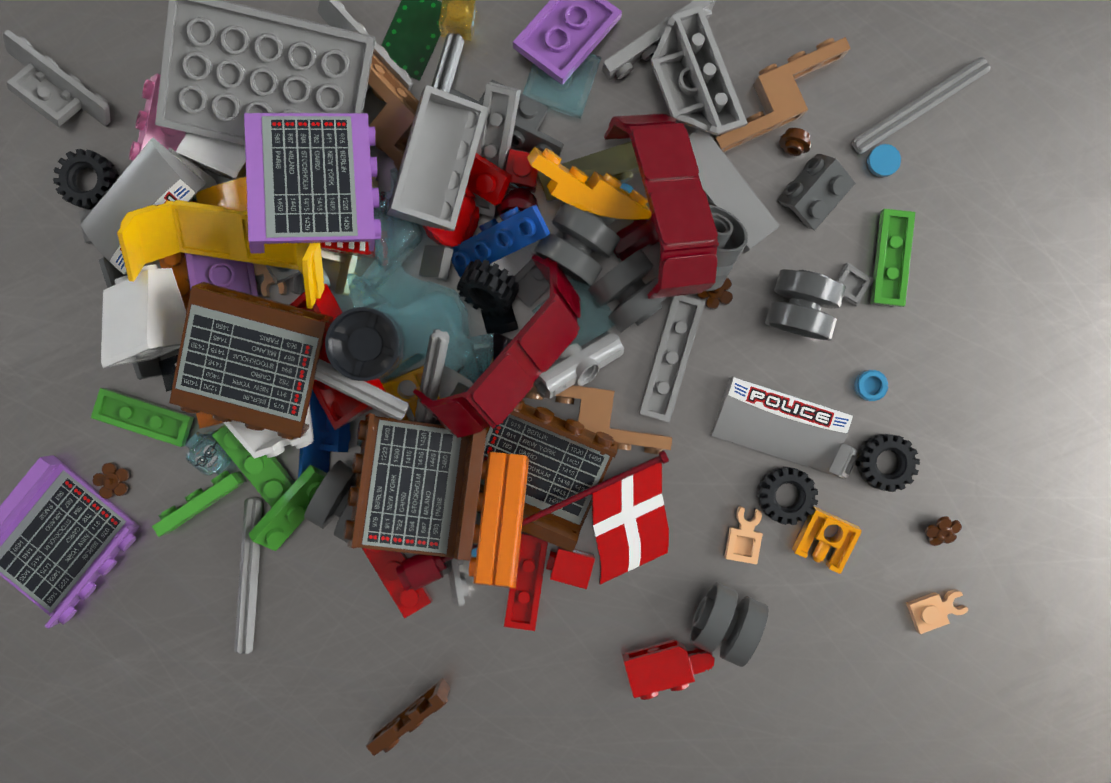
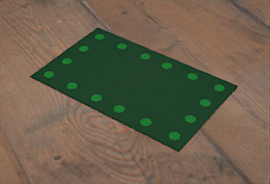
(413, 35)

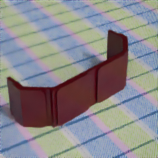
(675, 201)
(518, 365)

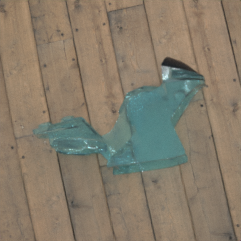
(417, 303)

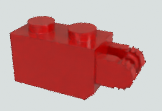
(664, 668)

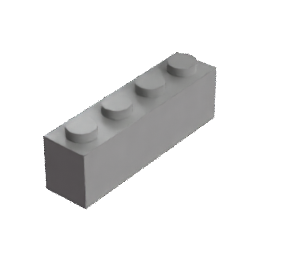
(729, 190)

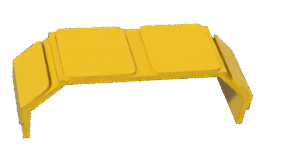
(211, 232)

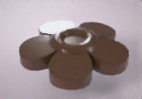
(718, 295)
(112, 481)
(944, 530)

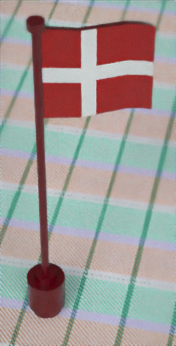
(625, 518)

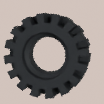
(70, 170)
(488, 287)
(906, 467)
(805, 501)

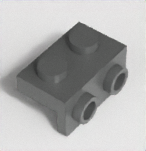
(817, 190)

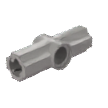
(579, 364)

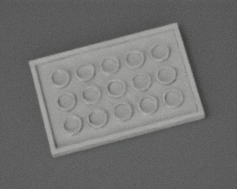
(249, 60)

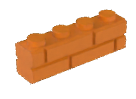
(500, 520)

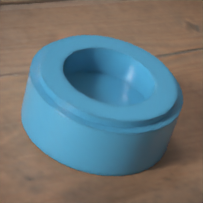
(883, 160)
(871, 385)

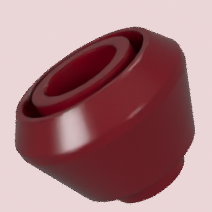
(518, 198)

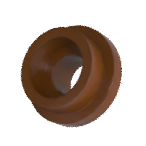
(795, 141)

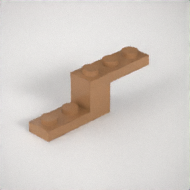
(780, 92)
(396, 117)
(596, 413)

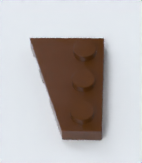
(409, 718)

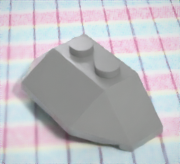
(696, 76)

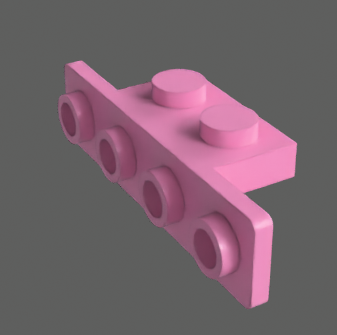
(146, 122)

